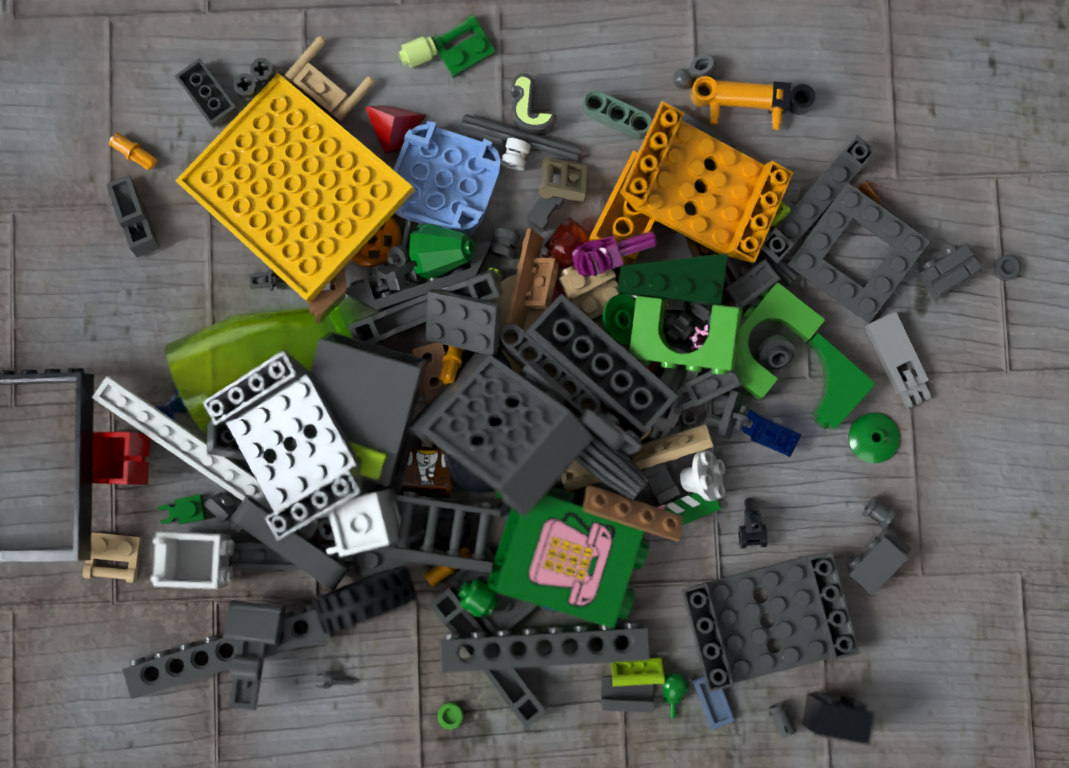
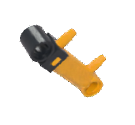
(774, 98)

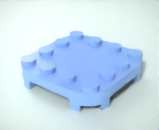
(450, 177)

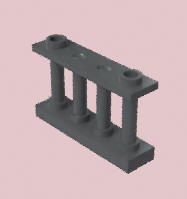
(427, 552)

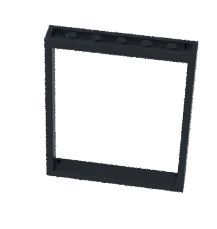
(83, 462)

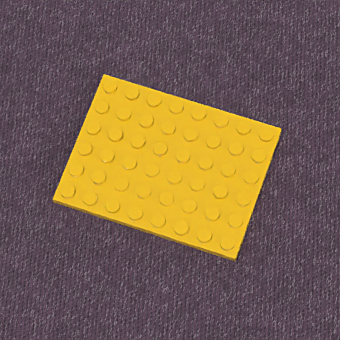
(295, 187)

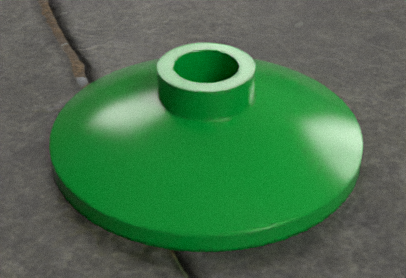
(619, 318)
(861, 438)

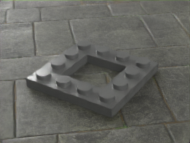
(855, 205)

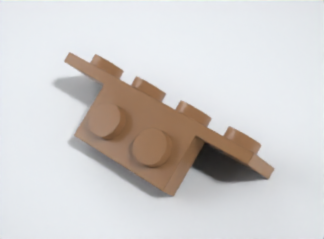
(533, 281)
(633, 513)

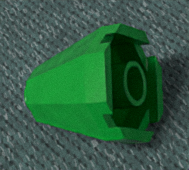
(439, 250)

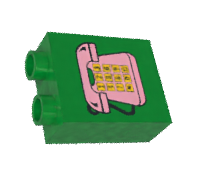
(569, 561)

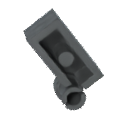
(879, 560)

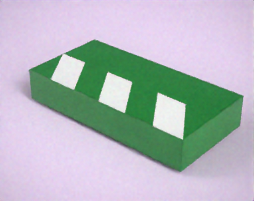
(692, 507)

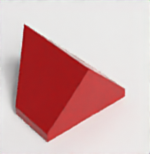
(392, 125)

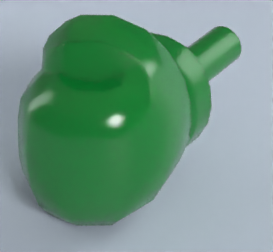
(674, 689)

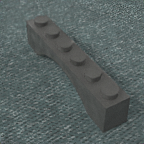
(414, 311)
(507, 681)

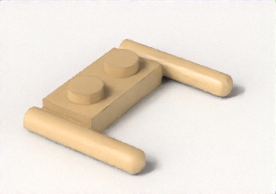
(321, 88)

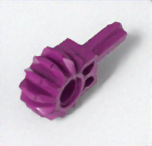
(607, 253)

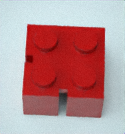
(120, 458)

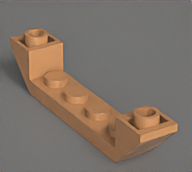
(329, 299)

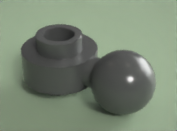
(700, 66)

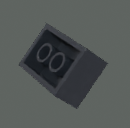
(838, 718)

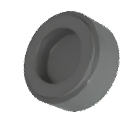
(1007, 267)

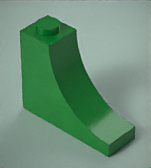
(843, 384)

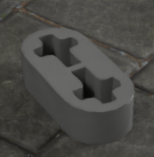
(602, 429)

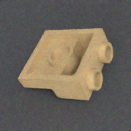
(590, 292)

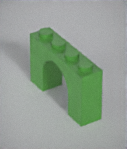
(780, 307)
(650, 344)

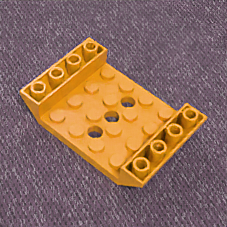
(738, 194)

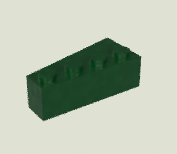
(681, 280)

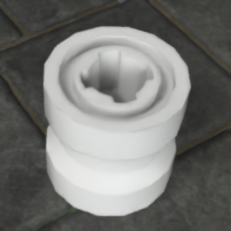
(515, 154)

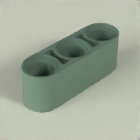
(611, 104)

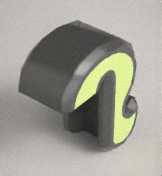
(521, 111)

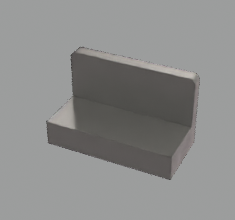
(626, 698)

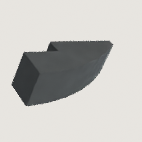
(132, 216)

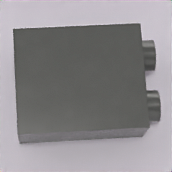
(370, 395)

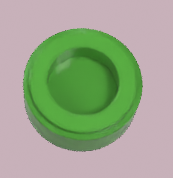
(450, 715)

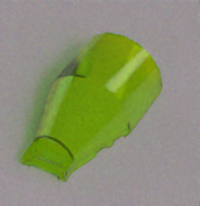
(236, 346)

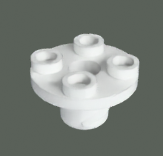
(704, 476)

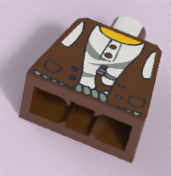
(426, 472)

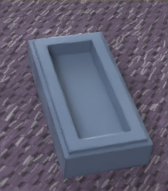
(714, 704)

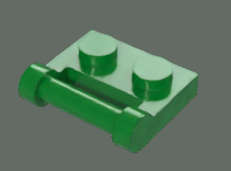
(467, 53)

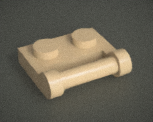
(114, 548)

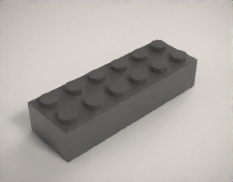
(603, 366)

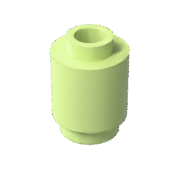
(417, 51)

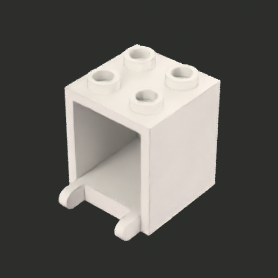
(365, 522)
(192, 560)

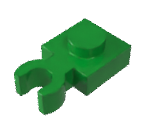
(187, 510)

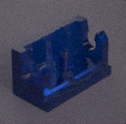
(771, 433)

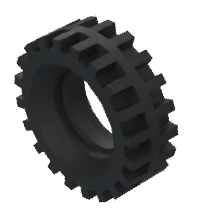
(364, 599)

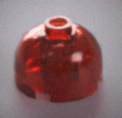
(564, 243)

